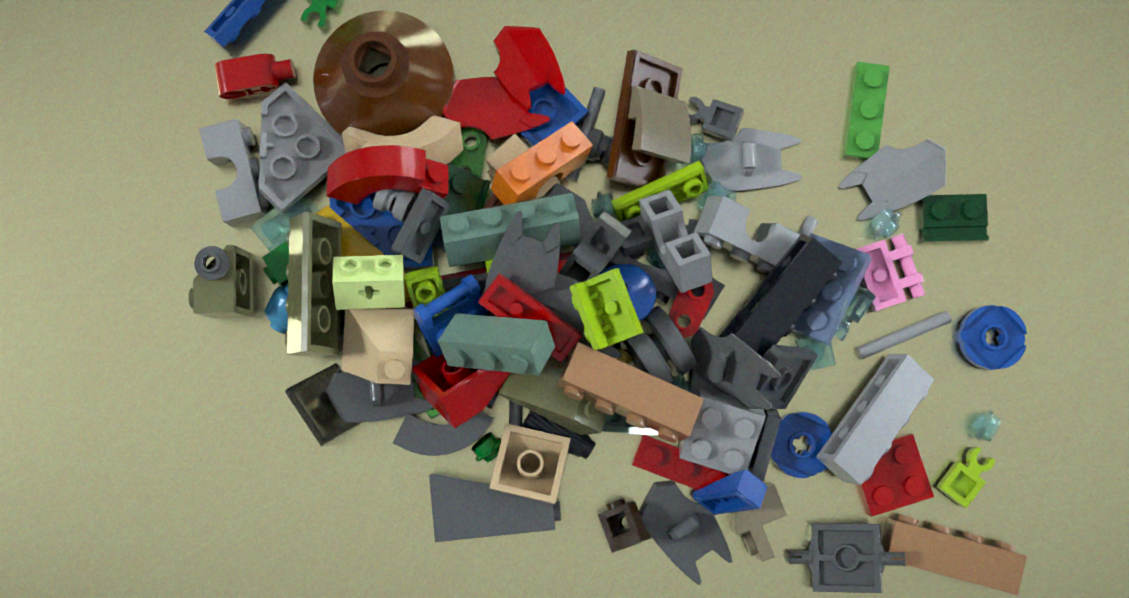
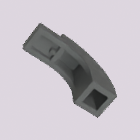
(435, 439)

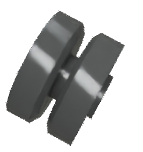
(662, 345)

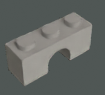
(232, 144)
(724, 226)
(681, 253)

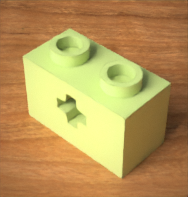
(368, 282)

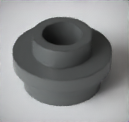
(221, 267)

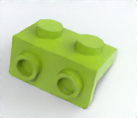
(605, 309)

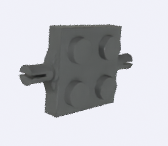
(847, 558)

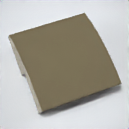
(660, 125)

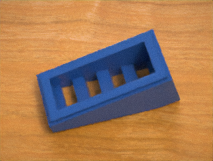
(736, 493)

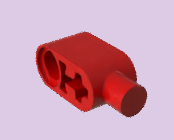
(251, 75)

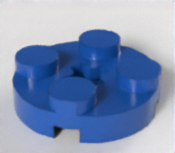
(973, 337)
(793, 427)

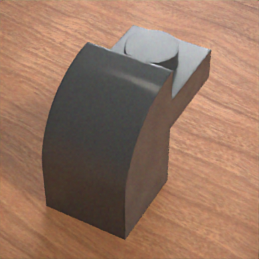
(596, 249)

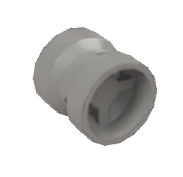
(395, 201)

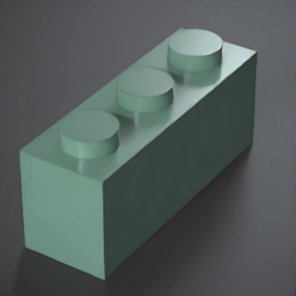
(497, 343)

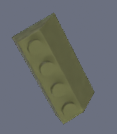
(310, 299)

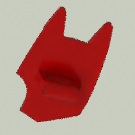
(526, 62)
(489, 107)

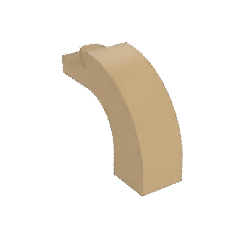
(437, 136)

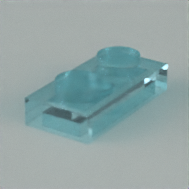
(274, 226)

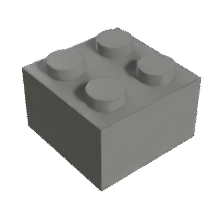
(723, 433)

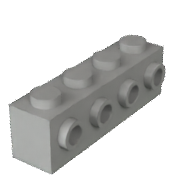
(875, 419)

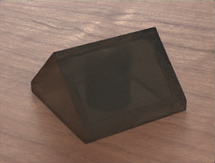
(317, 409)

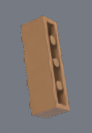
(630, 393)
(955, 556)

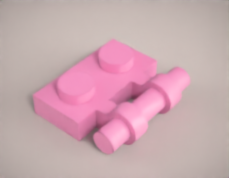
(882, 276)

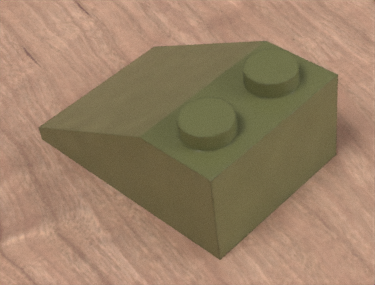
(543, 397)

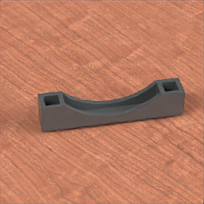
(664, 284)

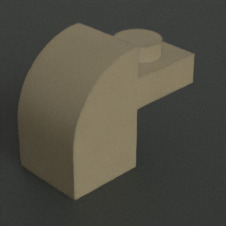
(752, 521)

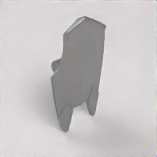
(749, 160)
(899, 176)

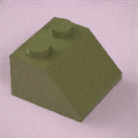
(226, 296)

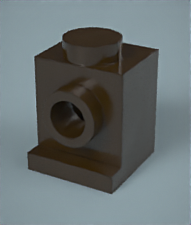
(616, 534)

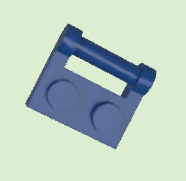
(433, 328)

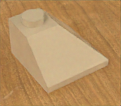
(379, 344)

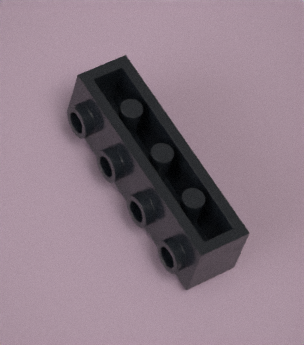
(784, 295)

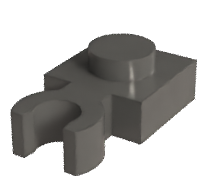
(718, 119)

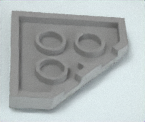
(293, 148)

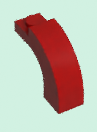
(384, 168)

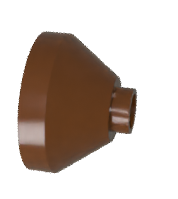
(407, 94)

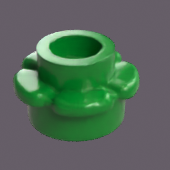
(486, 447)

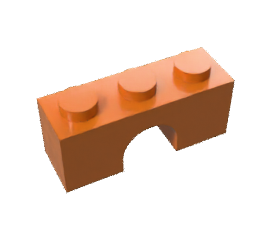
(527, 173)

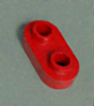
(692, 307)

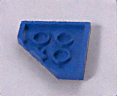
(377, 227)

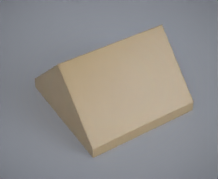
(530, 463)

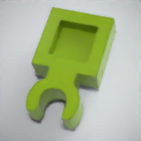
(963, 481)

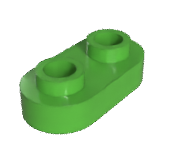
(473, 156)

